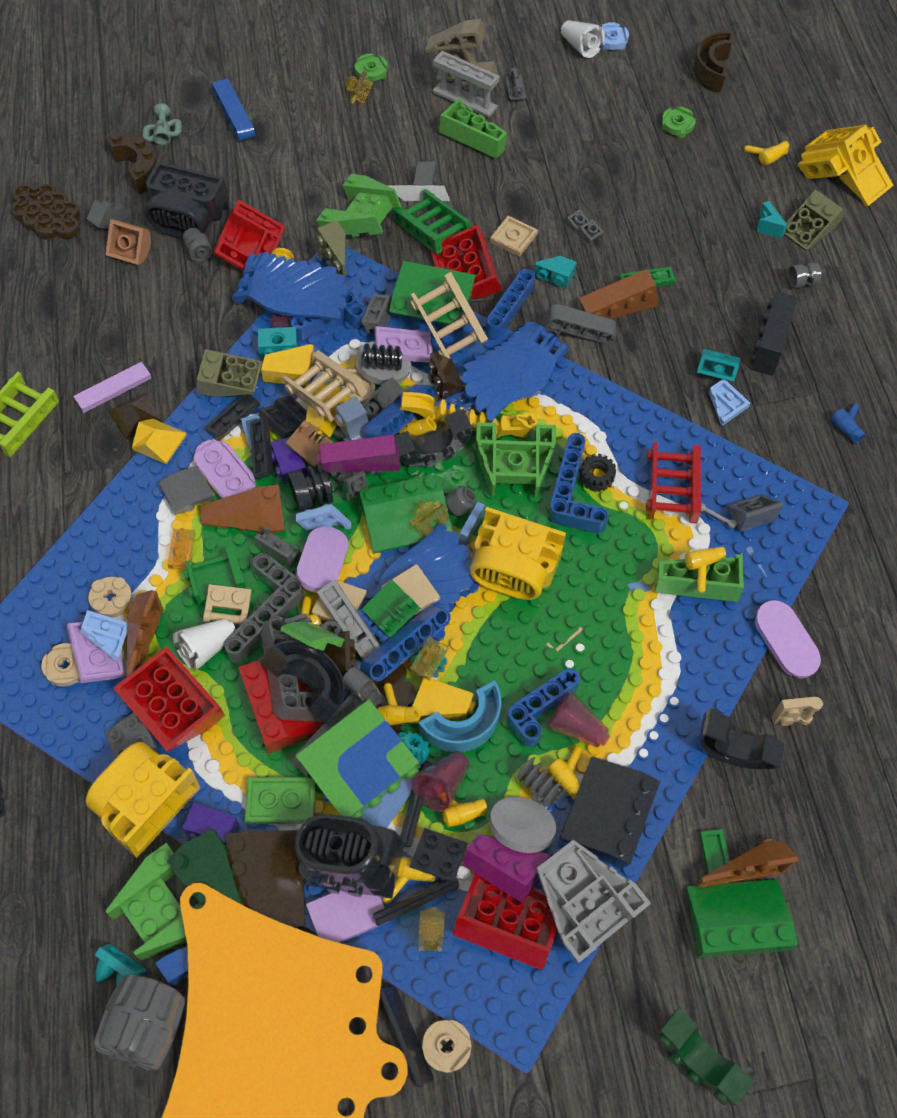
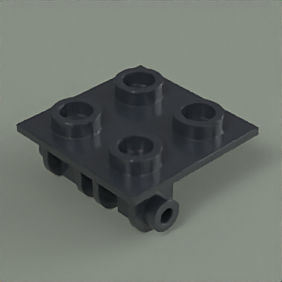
(438, 855)

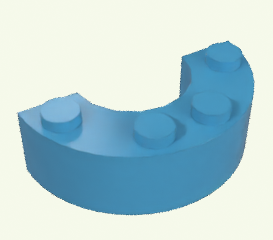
(467, 734)

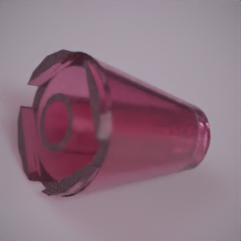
(578, 722)
(441, 781)

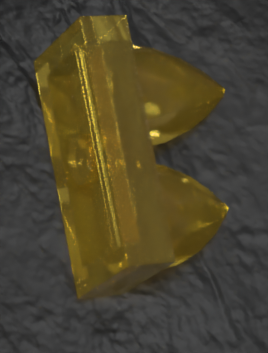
(181, 548)

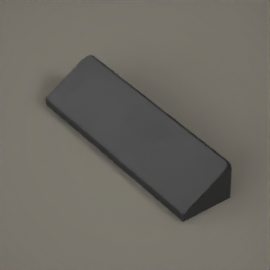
(406, 1036)

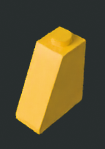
(288, 362)
(323, 424)
(443, 698)

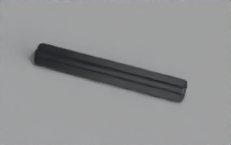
(412, 814)
(414, 901)

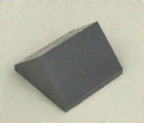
(754, 511)

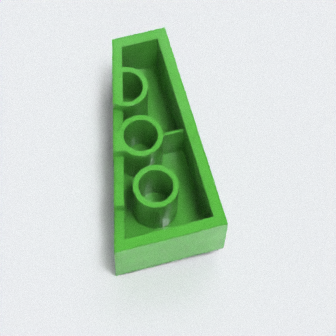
(472, 129)

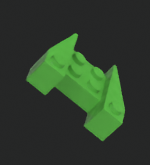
(368, 208)
(514, 460)
(152, 905)

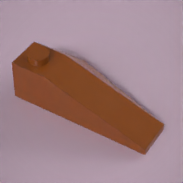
(247, 511)
(143, 620)
(762, 861)

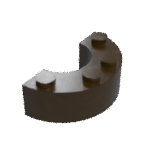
(706, 64)
(134, 149)

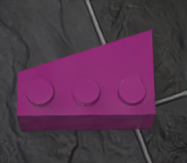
(503, 867)

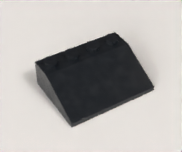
(610, 811)

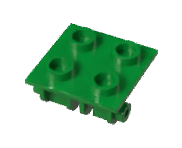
(391, 608)

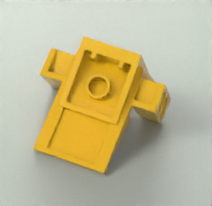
(850, 152)

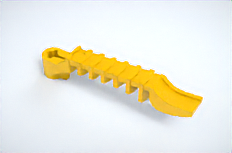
(423, 404)

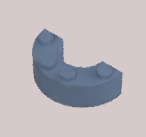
(352, 421)

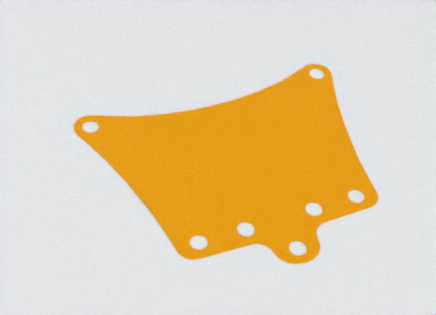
(274, 1020)

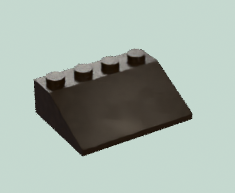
(268, 874)

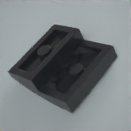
(284, 416)

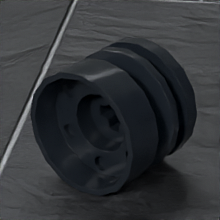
(310, 487)

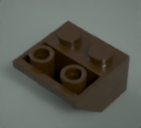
(444, 376)
(343, 656)

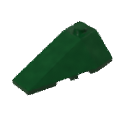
(205, 862)

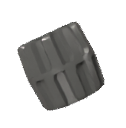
(139, 1022)

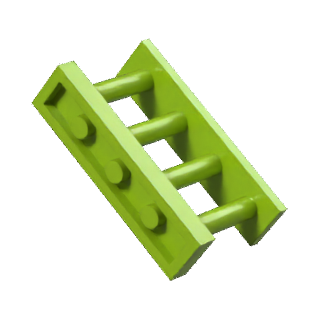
(32, 415)

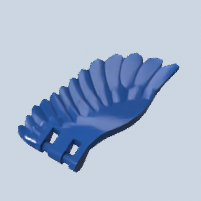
(292, 287)
(513, 369)
(441, 562)

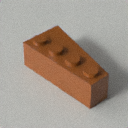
(622, 297)

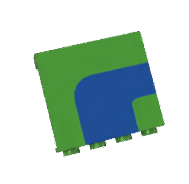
(359, 761)

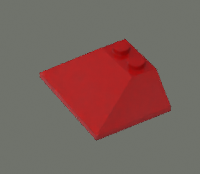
(247, 233)

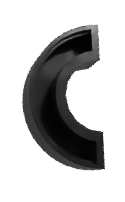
(437, 445)
(313, 668)
(738, 748)

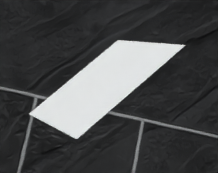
(415, 193)

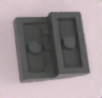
(186, 490)

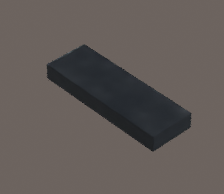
(232, 416)
(261, 448)

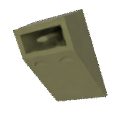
(813, 220)
(332, 246)
(227, 375)

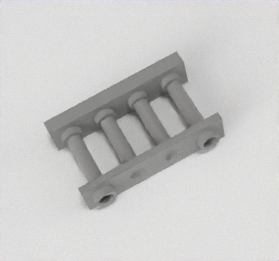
(470, 73)

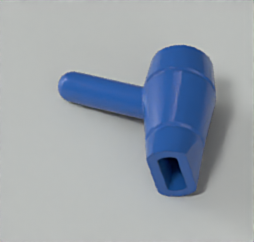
(845, 422)

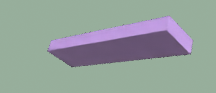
(112, 387)

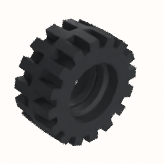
(601, 463)

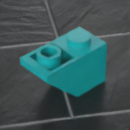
(556, 270)

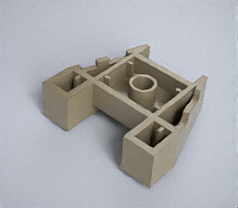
(458, 42)

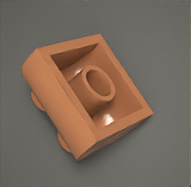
(128, 242)

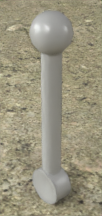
(731, 523)

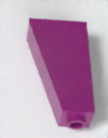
(360, 455)

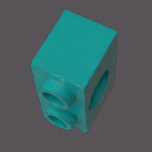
(276, 339)
(718, 365)

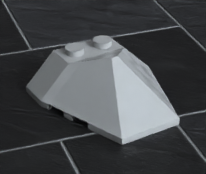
(587, 898)

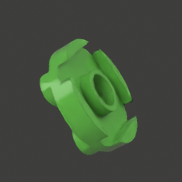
(378, 67)
(680, 129)

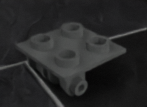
(127, 733)

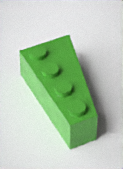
(723, 579)

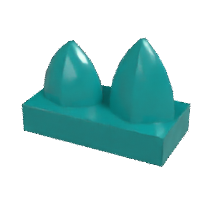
(113, 960)

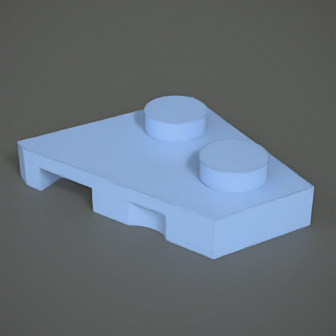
(727, 401)
(322, 517)
(105, 633)

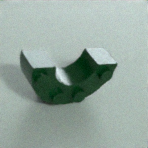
(701, 1061)

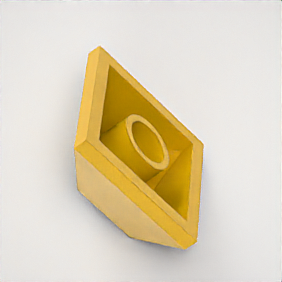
(157, 440)

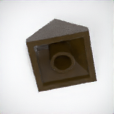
(133, 411)

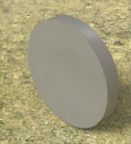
(381, 375)
(522, 824)

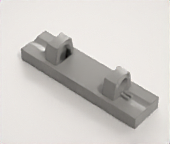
(348, 618)

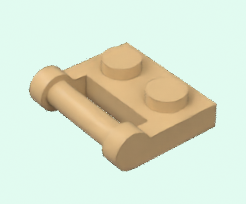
(227, 598)
(792, 711)

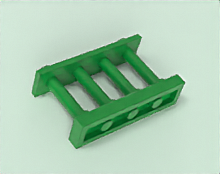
(425, 233)

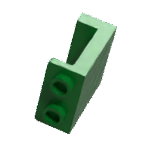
(217, 571)

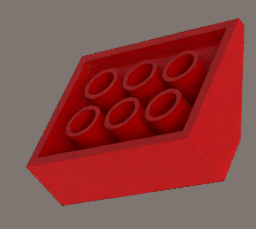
(470, 254)
(169, 700)
(275, 732)
(507, 925)

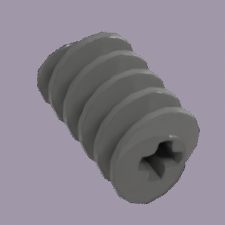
(540, 784)

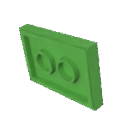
(280, 800)

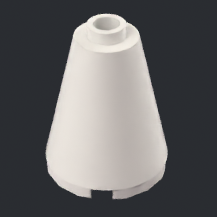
(583, 37)
(202, 641)

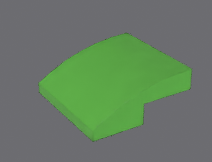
(312, 634)

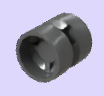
(197, 245)
(806, 274)

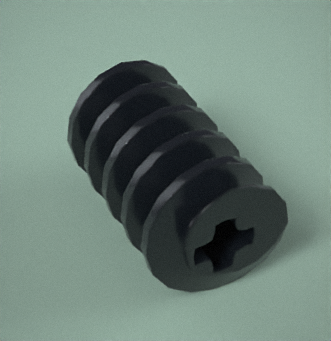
(381, 355)

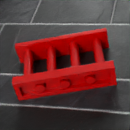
(692, 475)

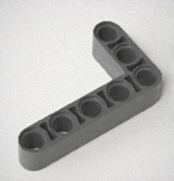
(267, 609)
(361, 690)
(285, 694)

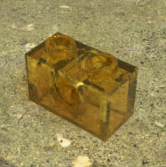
(431, 930)

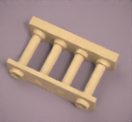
(458, 302)
(331, 370)

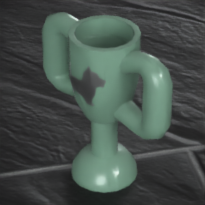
(161, 130)

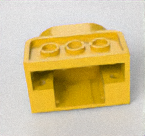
(515, 555)
(140, 795)

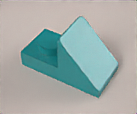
(771, 221)

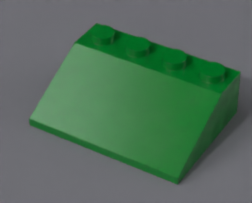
(421, 280)
(392, 507)
(740, 919)

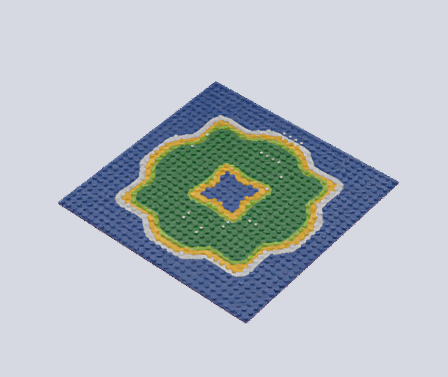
(642, 657)

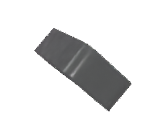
(579, 323)

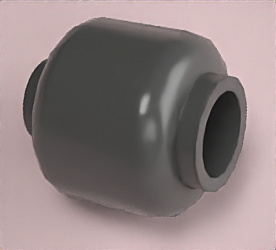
(460, 500)

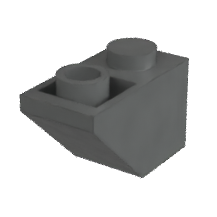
(104, 210)
(382, 398)

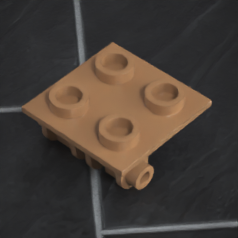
(307, 443)

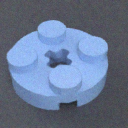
(619, 38)

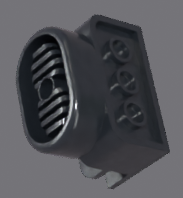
(184, 199)
(362, 865)

